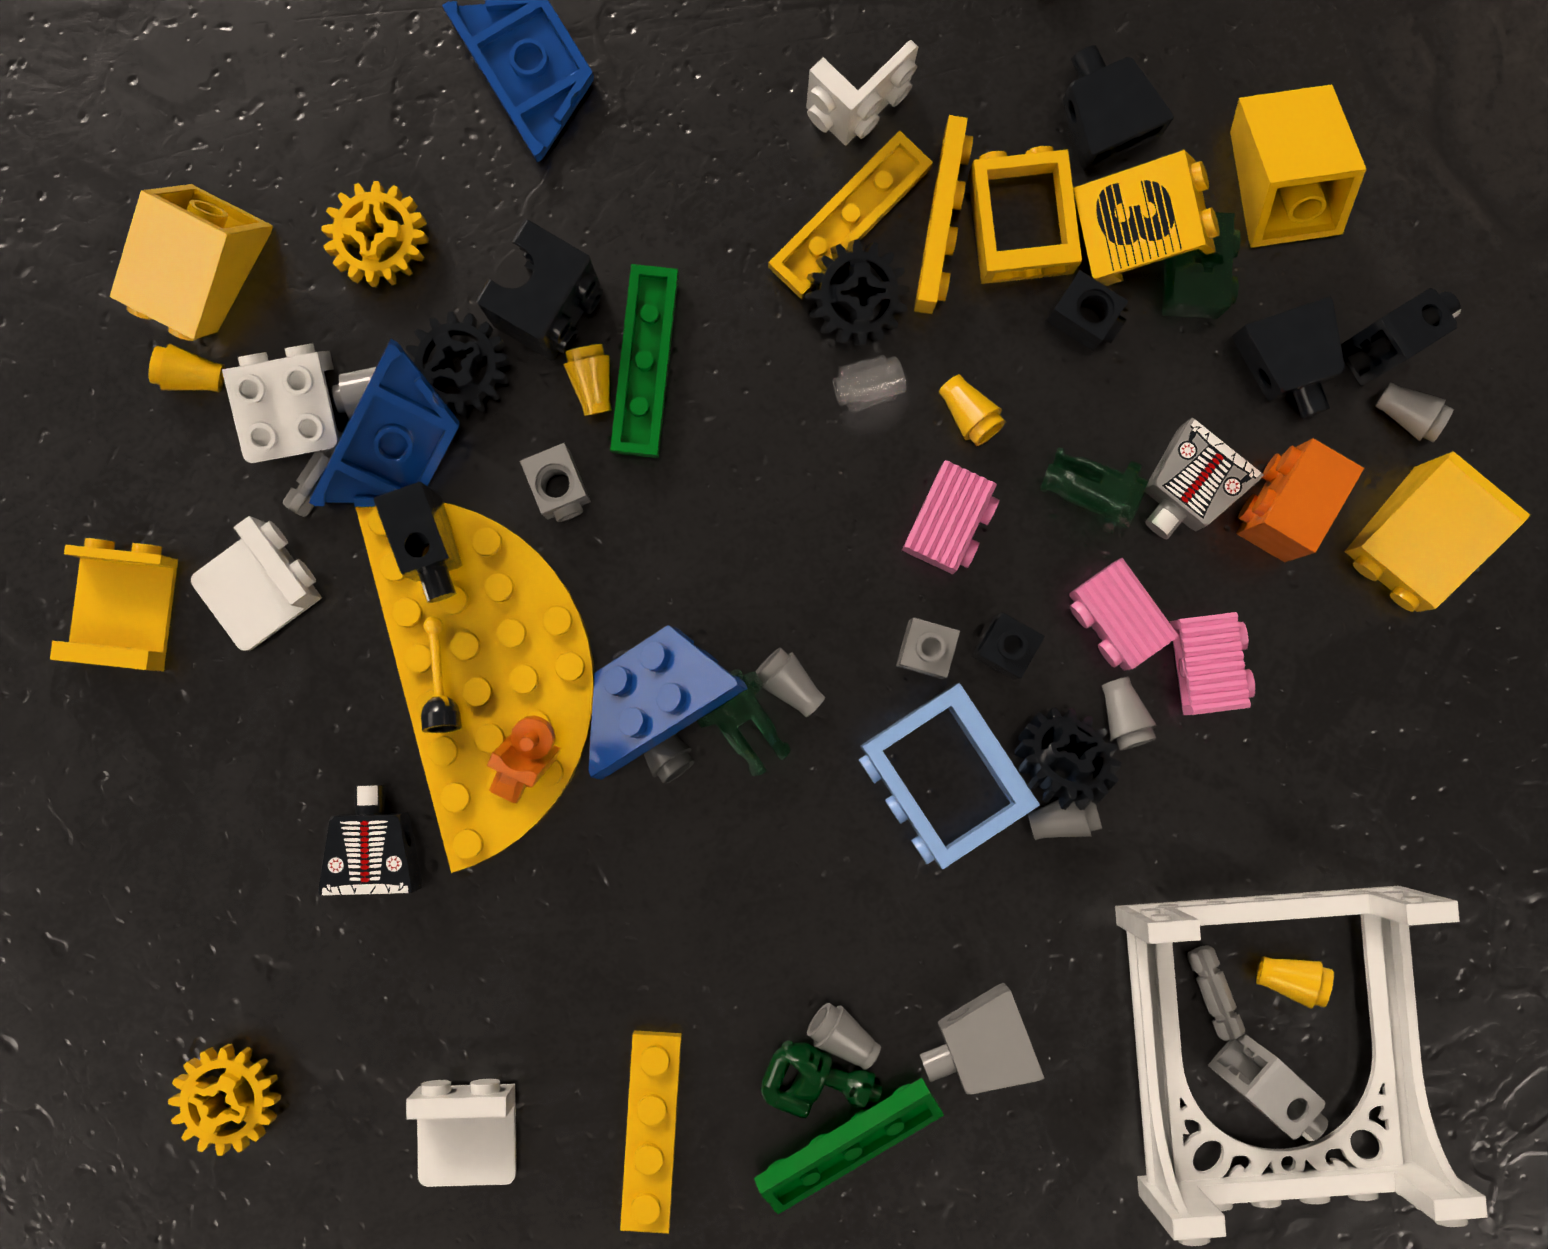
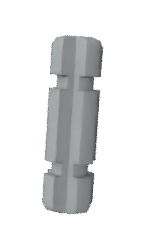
(298, 499)
(1216, 993)

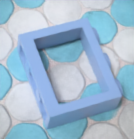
(991, 753)

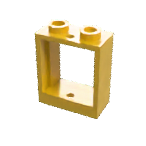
(1026, 262)

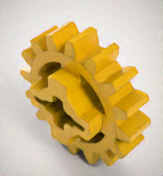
(361, 218)
(203, 1104)

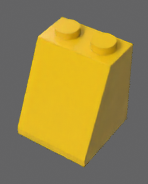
(1295, 165)
(187, 259)
(1434, 532)

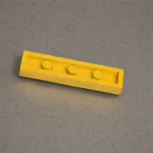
(947, 196)
(852, 211)
(651, 1132)

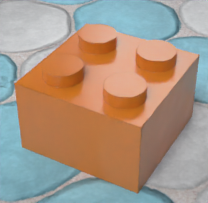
(1298, 500)

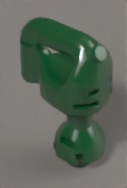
(813, 1075)

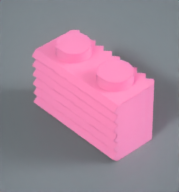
(950, 518)
(1122, 616)
(1212, 664)

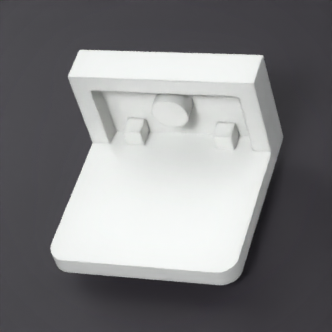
(849, 112)
(282, 404)
(255, 584)
(465, 1132)

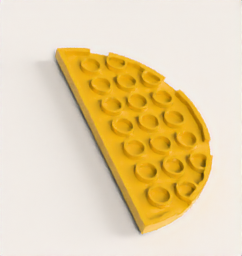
(506, 654)

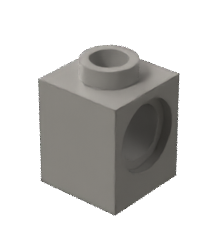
(541, 469)
(928, 648)

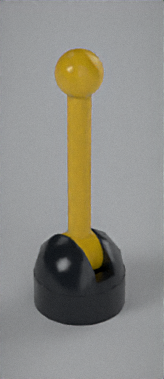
(440, 712)

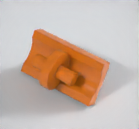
(523, 757)

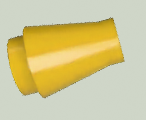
(182, 370)
(590, 377)
(972, 411)
(1297, 979)

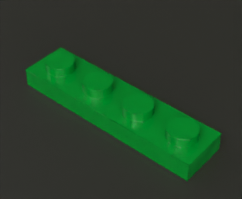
(644, 361)
(848, 1146)

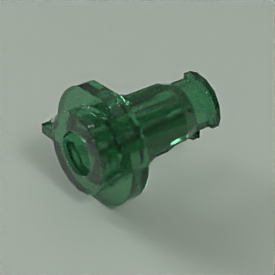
(1097, 488)
(737, 712)

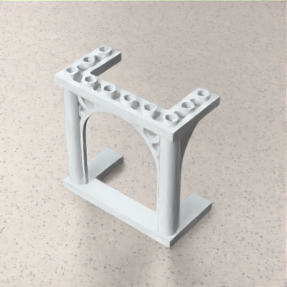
(1409, 1150)

